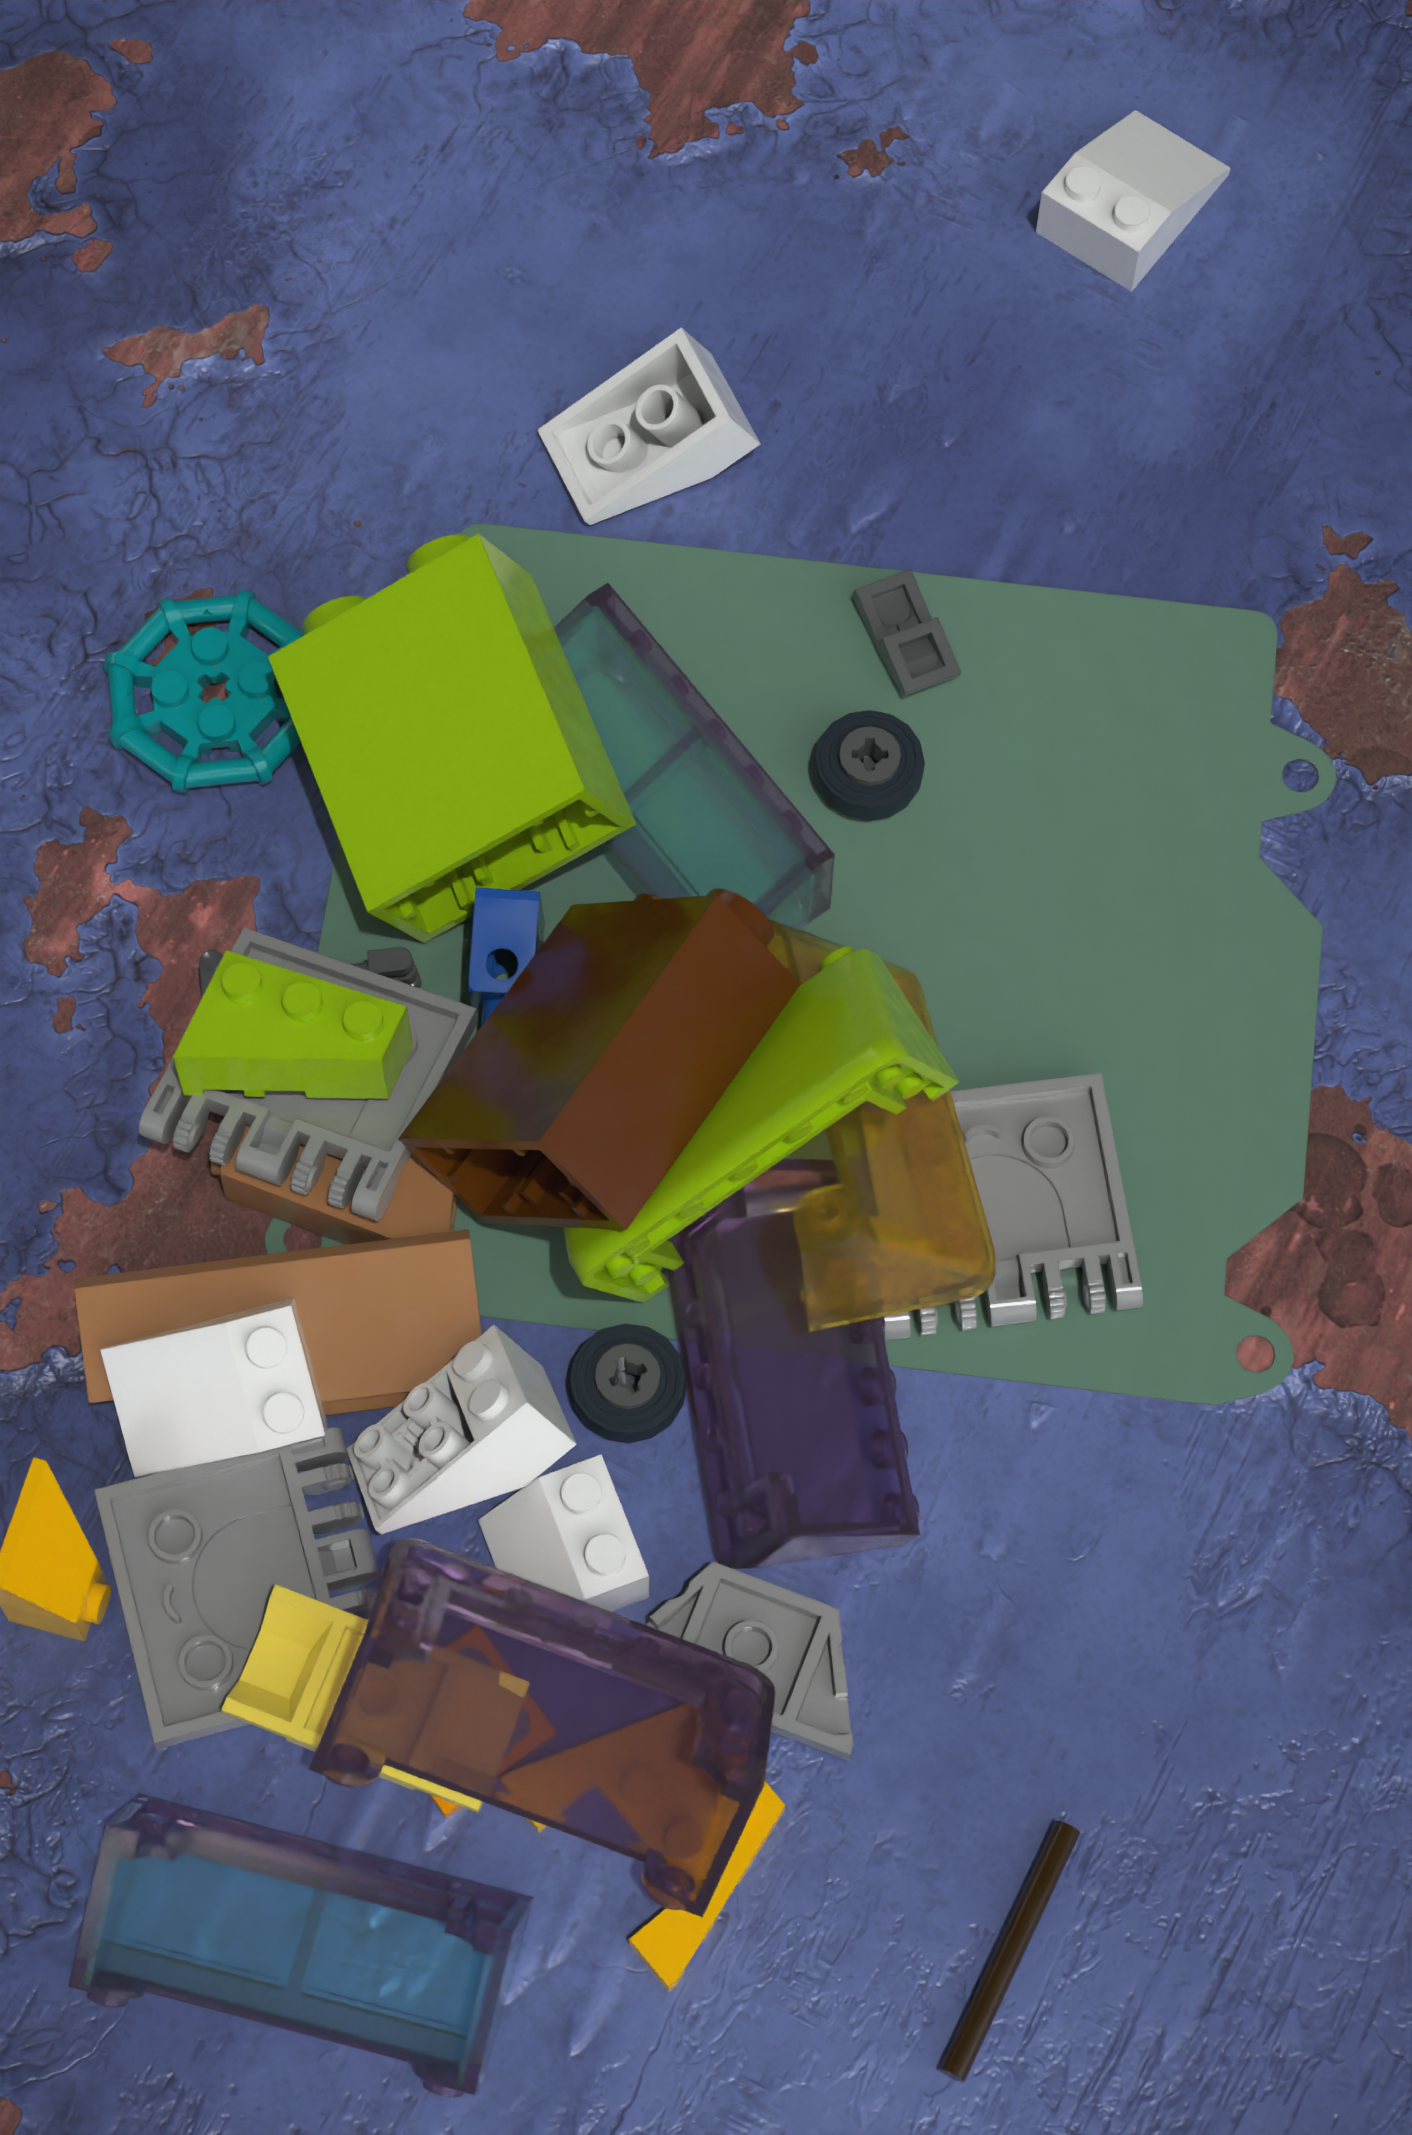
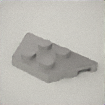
(781, 1635)

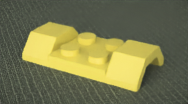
(297, 1674)

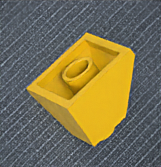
(47, 1563)

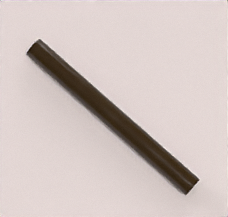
(1009, 1951)

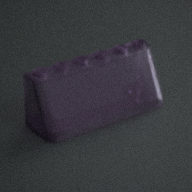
(786, 1421)

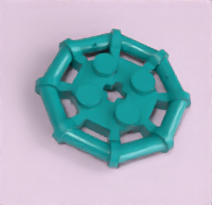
(178, 690)

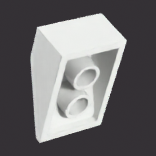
(1127, 197)
(649, 431)
(215, 1389)

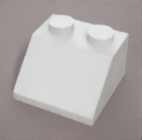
(570, 1537)

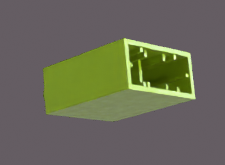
(448, 736)

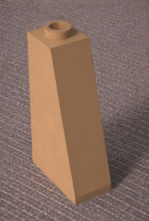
(418, 1206)

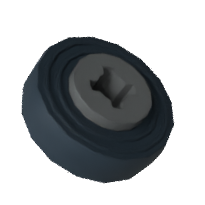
(867, 788)
(632, 1407)

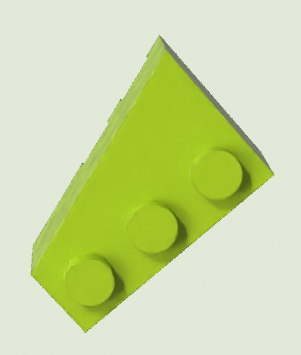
(291, 1033)

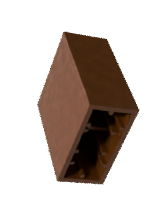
(603, 1060)

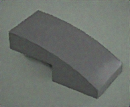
(905, 633)

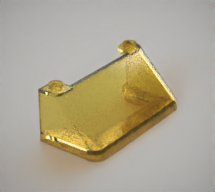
(907, 1207)

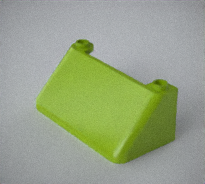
(828, 1051)

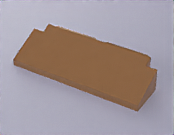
(369, 1311)

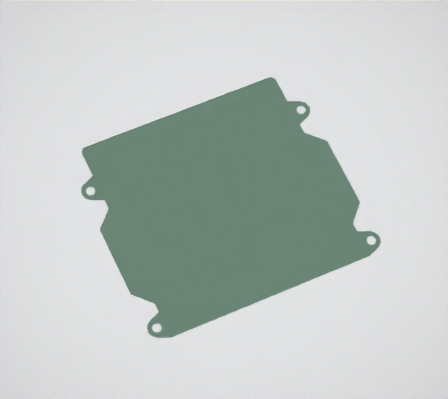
(1058, 887)

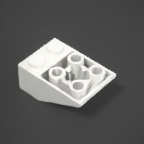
(461, 1436)

